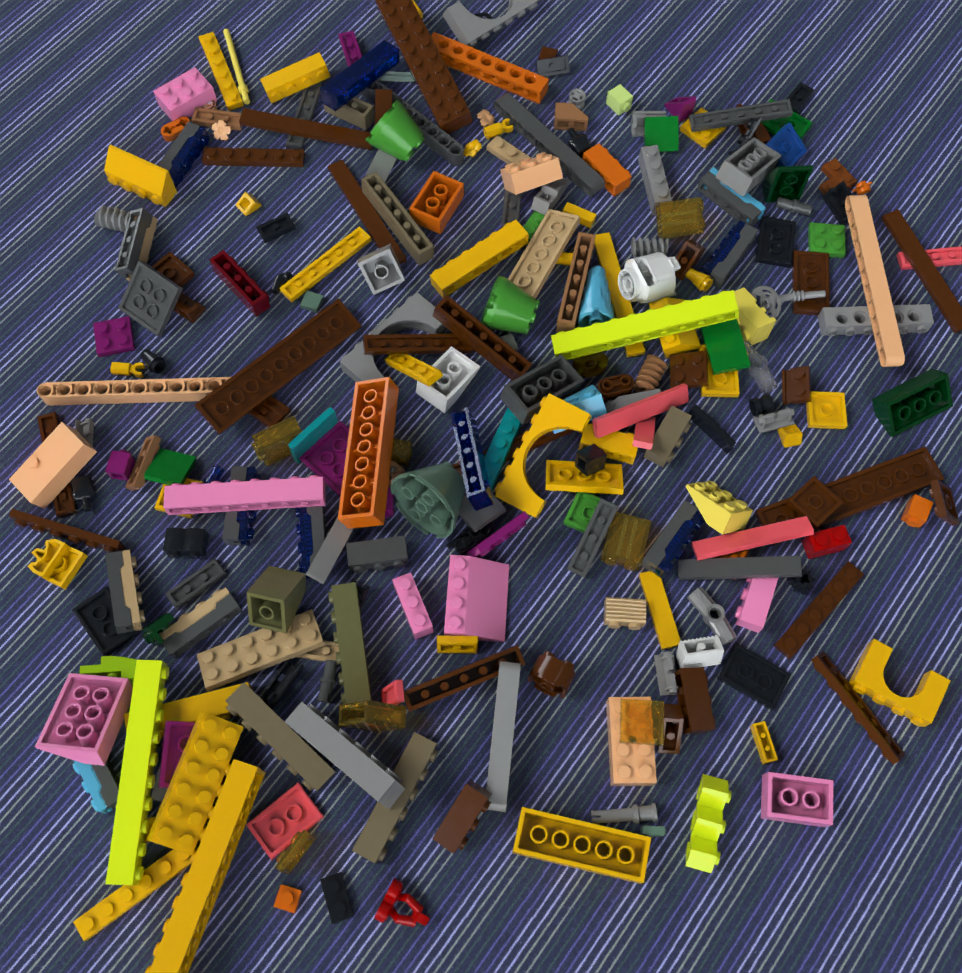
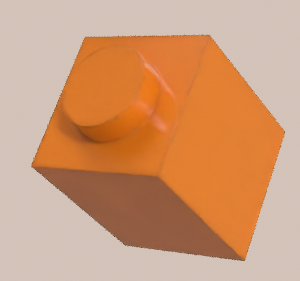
(916, 511)

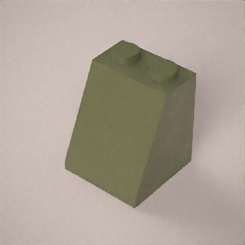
(275, 598)

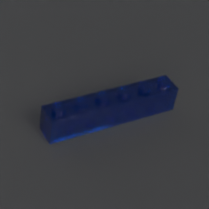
(359, 75)
(471, 459)

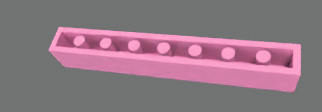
(244, 495)

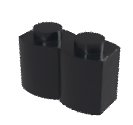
(185, 542)

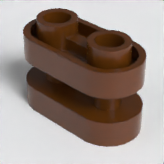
(615, 386)

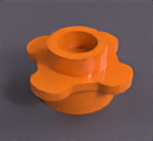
(862, 187)

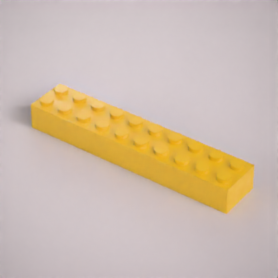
(208, 869)

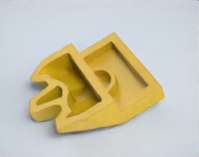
(57, 562)

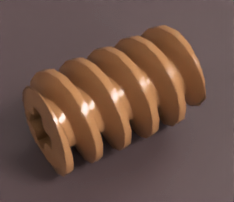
(650, 374)

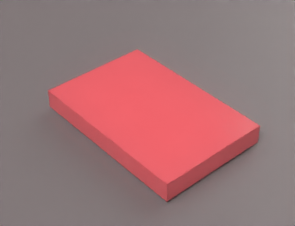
(283, 819)

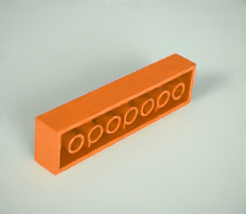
(368, 453)

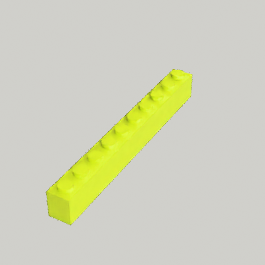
(646, 325)
(137, 773)

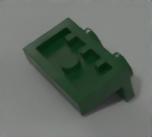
(157, 626)

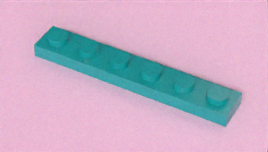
(501, 446)

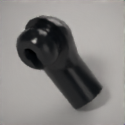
(279, 281)

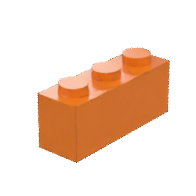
(614, 175)

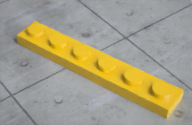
(221, 71)
(325, 264)
(130, 895)

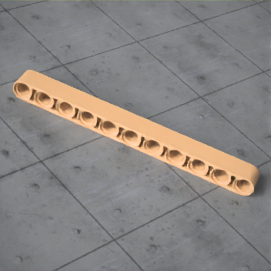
(874, 281)
(132, 388)

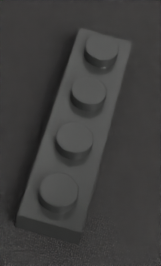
(592, 537)

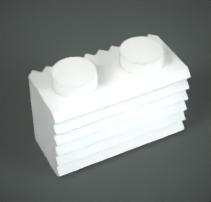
(699, 652)

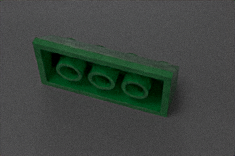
(913, 401)

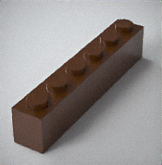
(481, 339)
(460, 678)

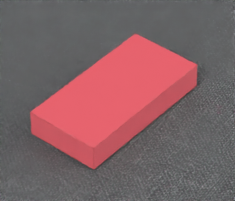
(393, 693)

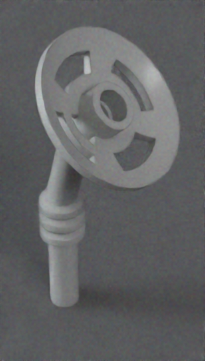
(773, 298)

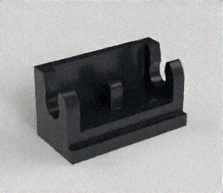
(835, 201)

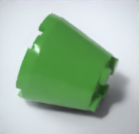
(396, 133)
(509, 308)

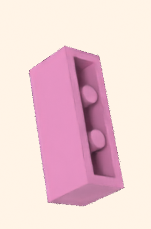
(755, 603)
(413, 606)

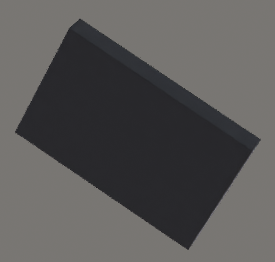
(775, 242)
(98, 621)
(754, 676)

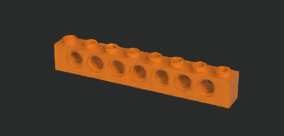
(491, 69)

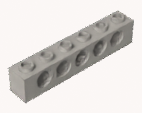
(908, 317)

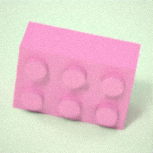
(184, 93)
(797, 799)

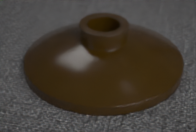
(591, 364)

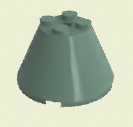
(430, 498)

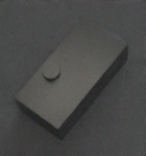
(527, 391)

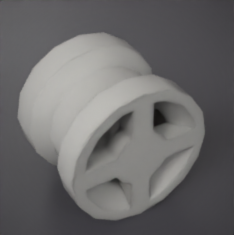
(577, 98)

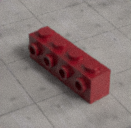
(240, 283)

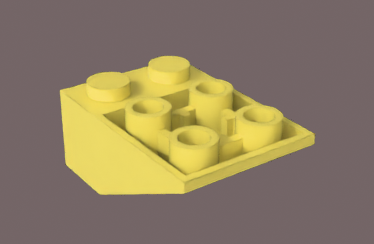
(719, 507)

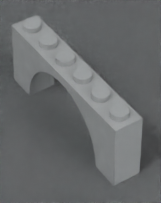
(472, 28)
(413, 314)

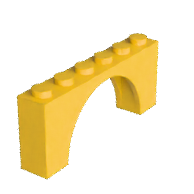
(552, 416)

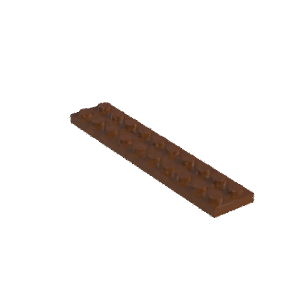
(277, 367)
(867, 488)

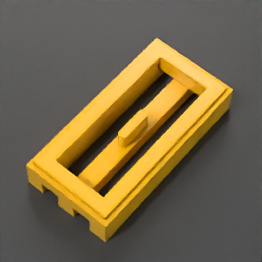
(457, 644)

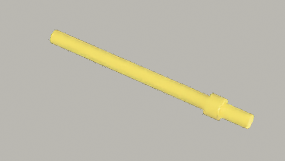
(242, 88)

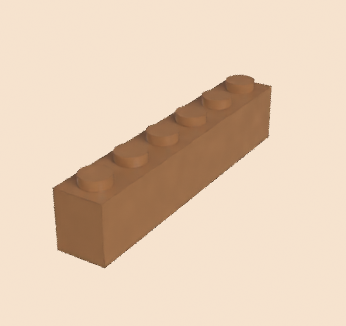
(576, 282)

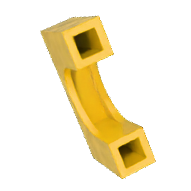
(869, 680)

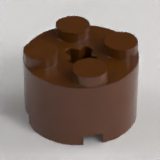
(552, 675)

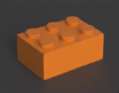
(437, 202)

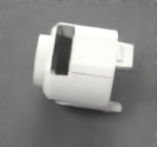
(648, 278)

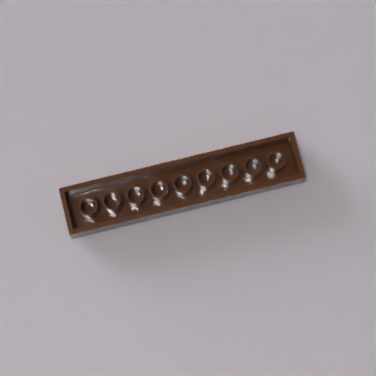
(425, 64)

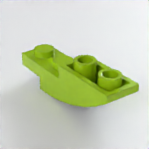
(112, 667)

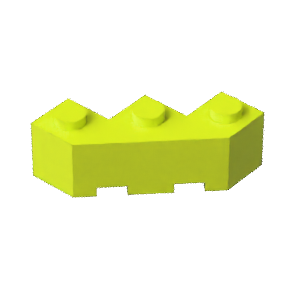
(707, 823)

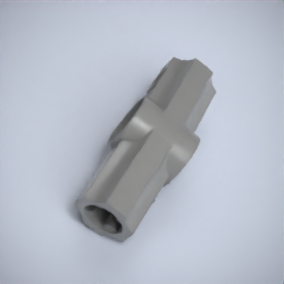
(705, 605)

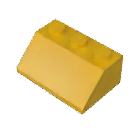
(678, 342)

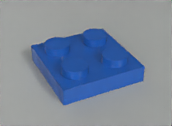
(788, 145)

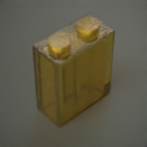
(680, 217)
(273, 442)
(626, 541)
(372, 716)

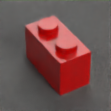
(826, 542)

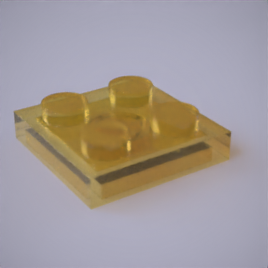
(642, 722)
(300, 844)

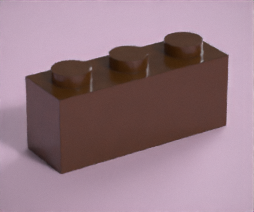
(694, 700)
(463, 817)

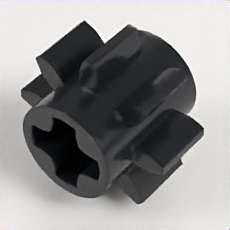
(798, 586)

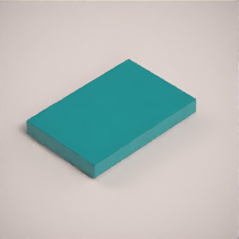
(312, 433)

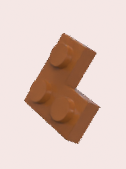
(836, 173)

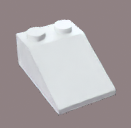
(457, 374)

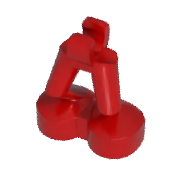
(387, 907)

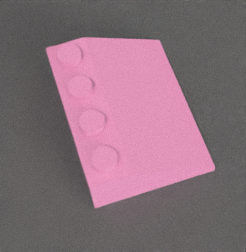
(476, 598)
(86, 718)

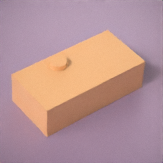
(52, 465)

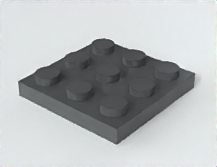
(150, 298)

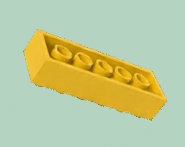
(195, 783)
(582, 845)

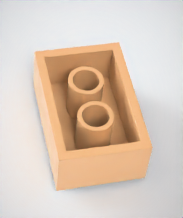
(531, 173)

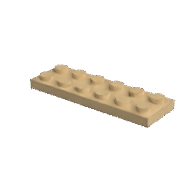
(544, 251)
(258, 651)

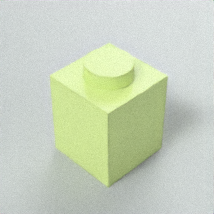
(619, 100)

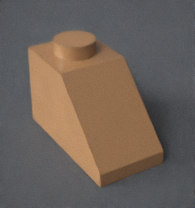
(568, 117)

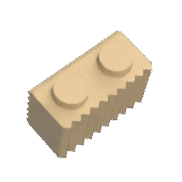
(624, 613)

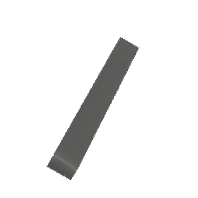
(434, 136)
(546, 141)

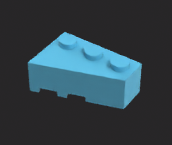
(588, 400)

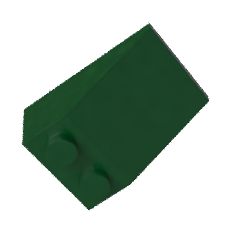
(786, 182)

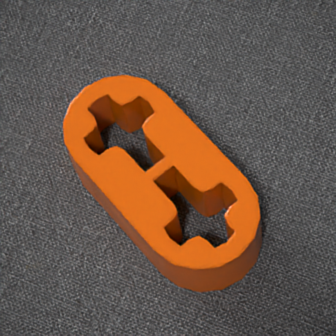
(174, 127)

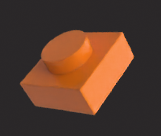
(288, 898)

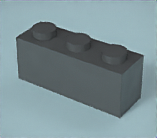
(377, 554)

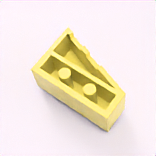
(752, 320)

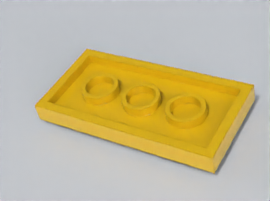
(566, 477)

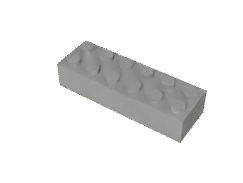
(346, 754)

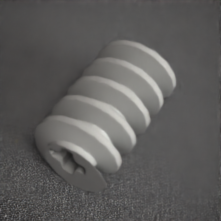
(111, 218)
(644, 248)

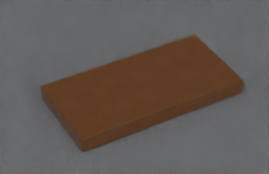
(810, 273)

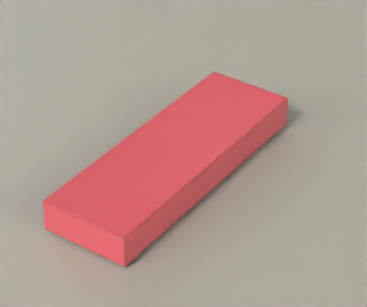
(644, 433)

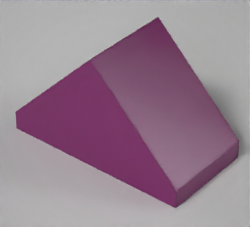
(681, 107)

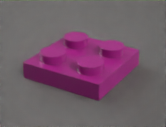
(114, 336)

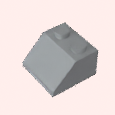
(381, 269)

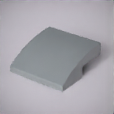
(480, 518)

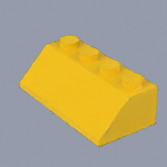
(139, 176)

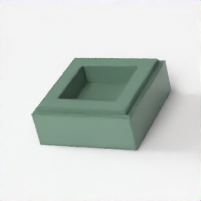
(312, 301)
(652, 831)

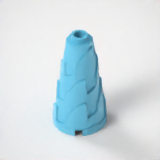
(596, 299)

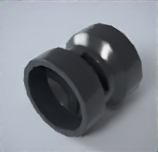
(761, 405)

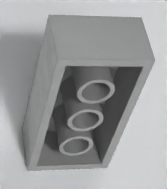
(748, 166)

